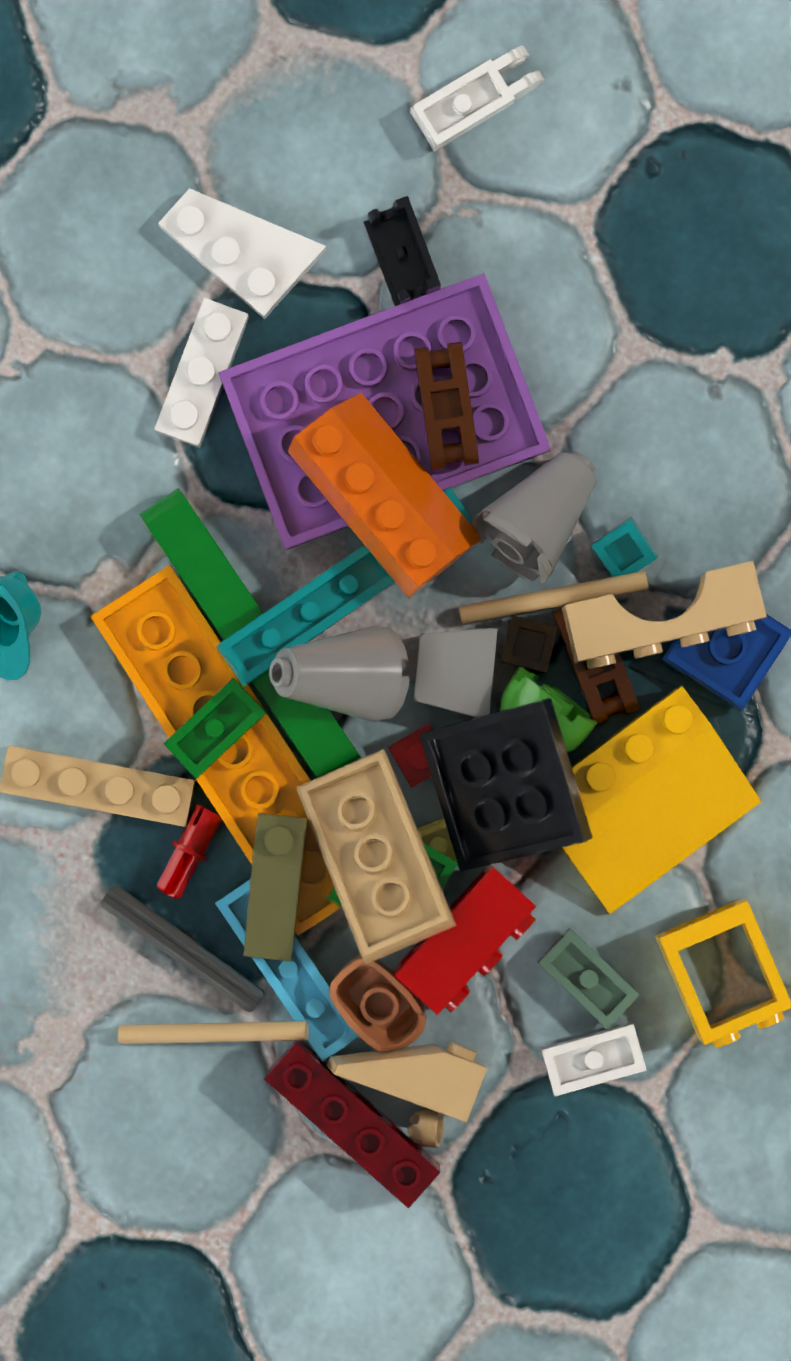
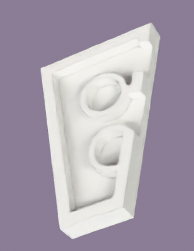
(240, 249)

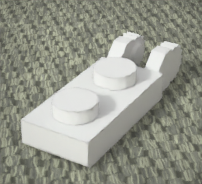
(472, 99)

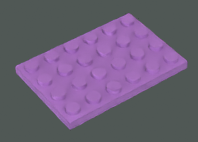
(375, 357)

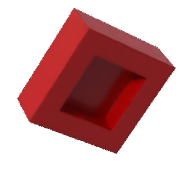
(411, 757)

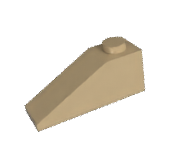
(419, 1074)

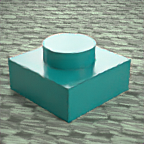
(624, 549)

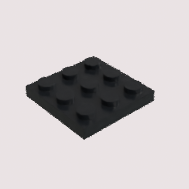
(506, 785)

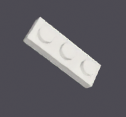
(197, 379)

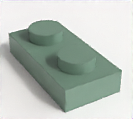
(588, 978)

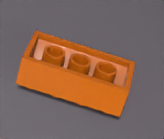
(383, 493)

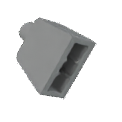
(454, 670)

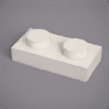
(593, 1059)

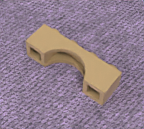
(723, 600)

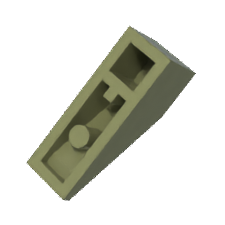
(275, 886)

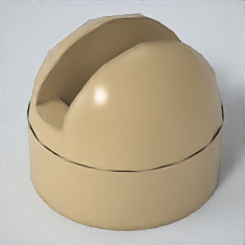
(426, 1128)

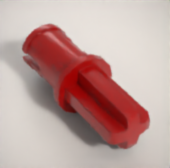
(189, 851)

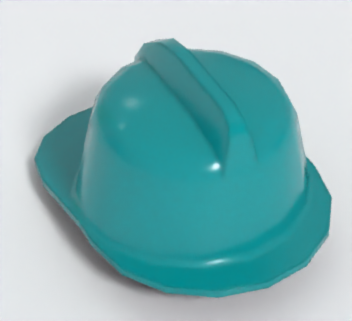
(18, 618)

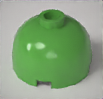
(572, 717)

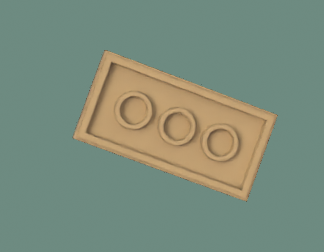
(375, 857)

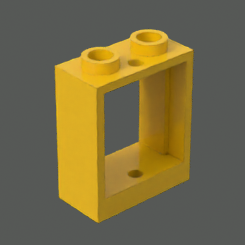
(705, 927)

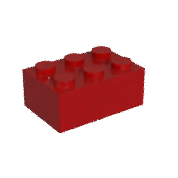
(484, 920)

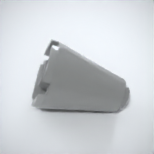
(538, 516)
(346, 673)

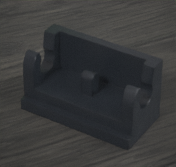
(401, 252)

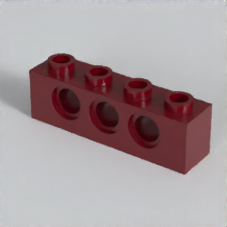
(353, 1123)

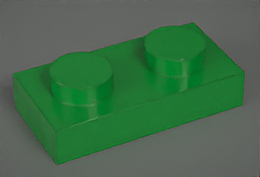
(215, 728)

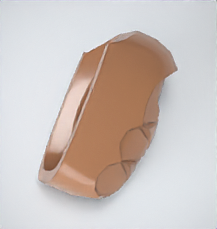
(377, 1005)

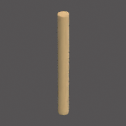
(553, 597)
(213, 1032)

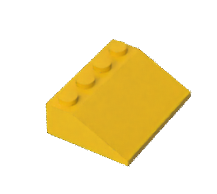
(654, 798)

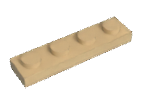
(97, 786)

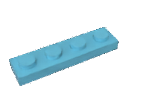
(295, 982)

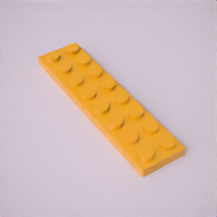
(177, 671)

